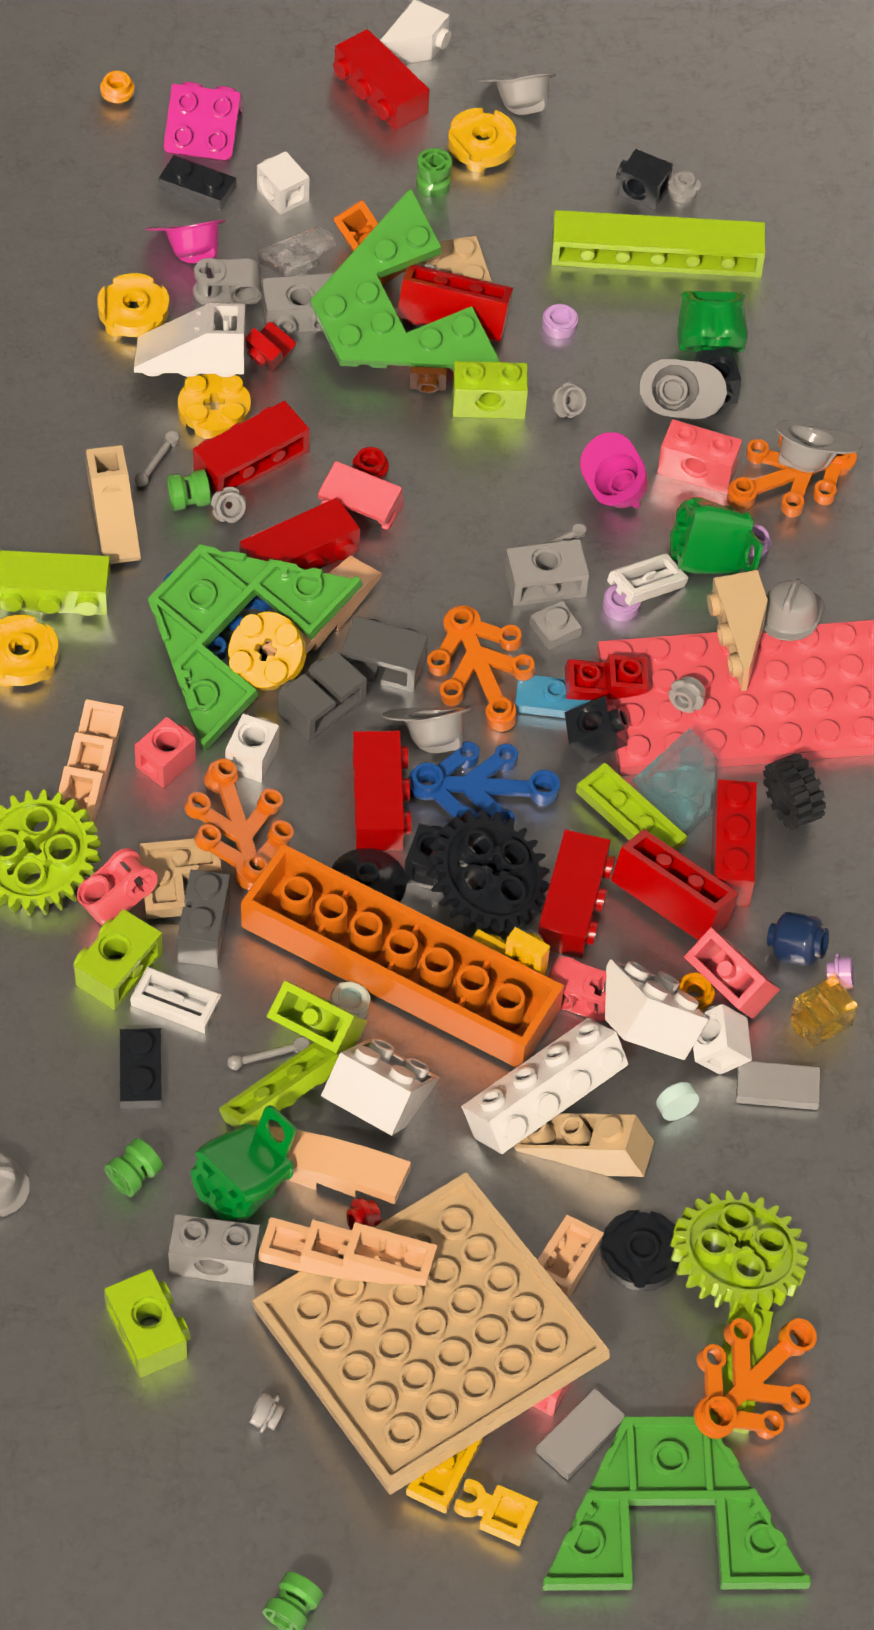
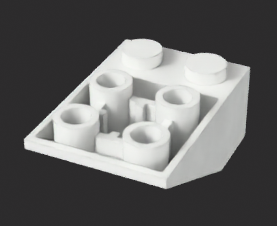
(196, 343)

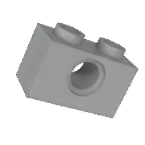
(288, 301)
(546, 572)
(214, 1250)

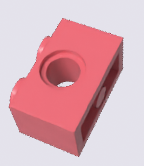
(699, 456)
(731, 973)

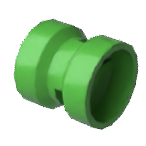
(434, 172)
(197, 490)
(133, 1167)
(292, 1602)

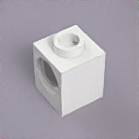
(282, 182)
(253, 761)
(723, 1040)

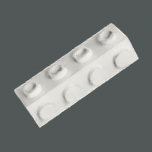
(545, 1085)

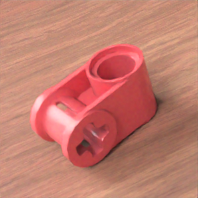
(115, 887)
(582, 987)

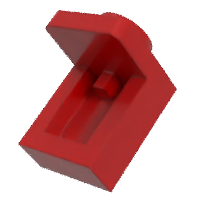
(269, 346)

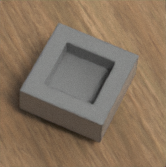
(555, 625)

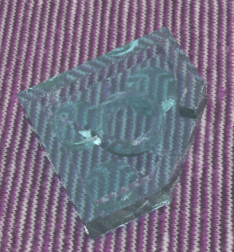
(682, 782)

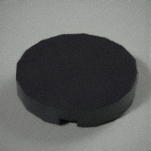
(639, 1250)

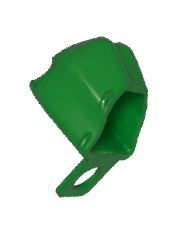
(712, 321)
(713, 538)
(243, 1167)

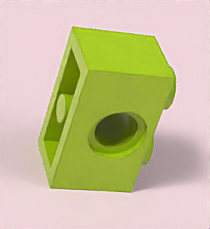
(489, 389)
(114, 979)
(316, 1018)
(147, 1346)

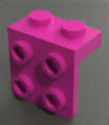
(202, 121)

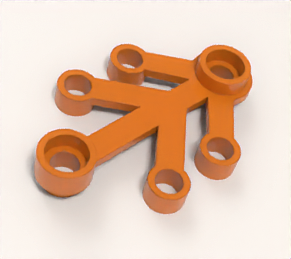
(746, 498)
(479, 660)
(246, 861)
(748, 1381)

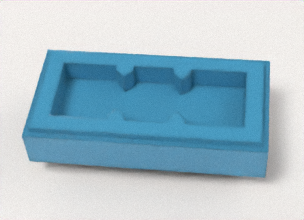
(544, 697)

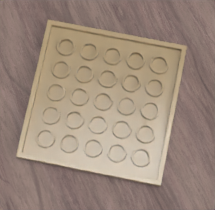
(437, 1363)

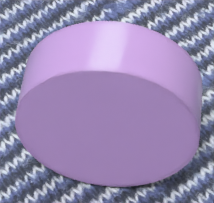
(560, 321)
(616, 607)

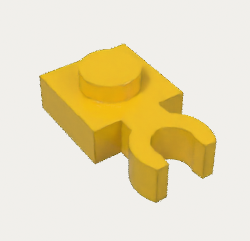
(502, 1514)

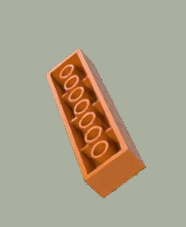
(402, 956)

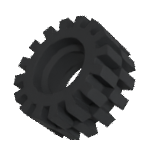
(794, 791)

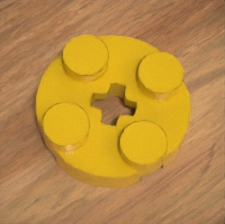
(482, 153)
(132, 322)
(211, 388)
(254, 633)
(33, 636)

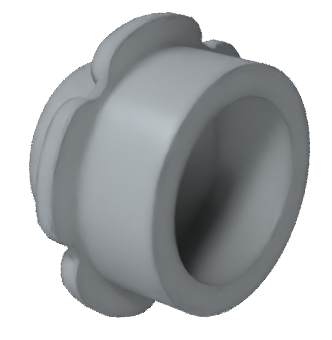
(683, 186)
(576, 400)
(230, 514)
(687, 694)
(266, 1412)

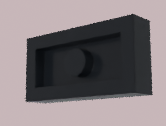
(197, 182)
(140, 1068)

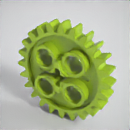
(57, 876)
(739, 1252)

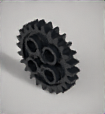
(488, 872)

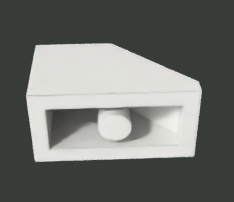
(418, 33)

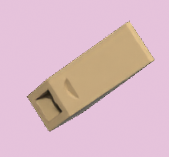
(112, 503)
(741, 613)
(593, 1143)

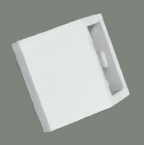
(651, 1009)
(379, 1085)

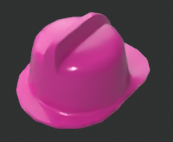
(193, 241)
(614, 470)

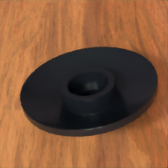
(386, 871)

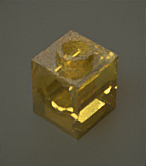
(823, 1012)

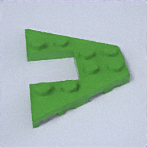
(361, 318)
(207, 596)
(671, 1465)

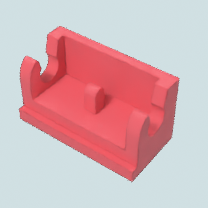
(363, 493)

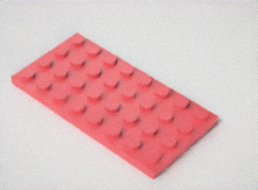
(800, 697)

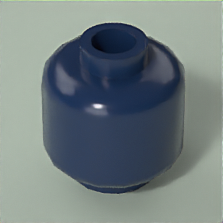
(798, 939)

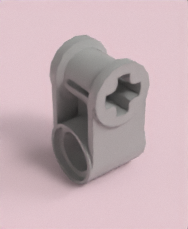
(230, 281)

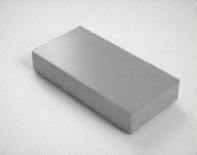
(778, 1085)
(580, 1434)

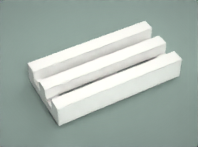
(652, 582)
(172, 1005)

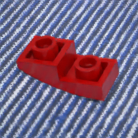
(615, 678)

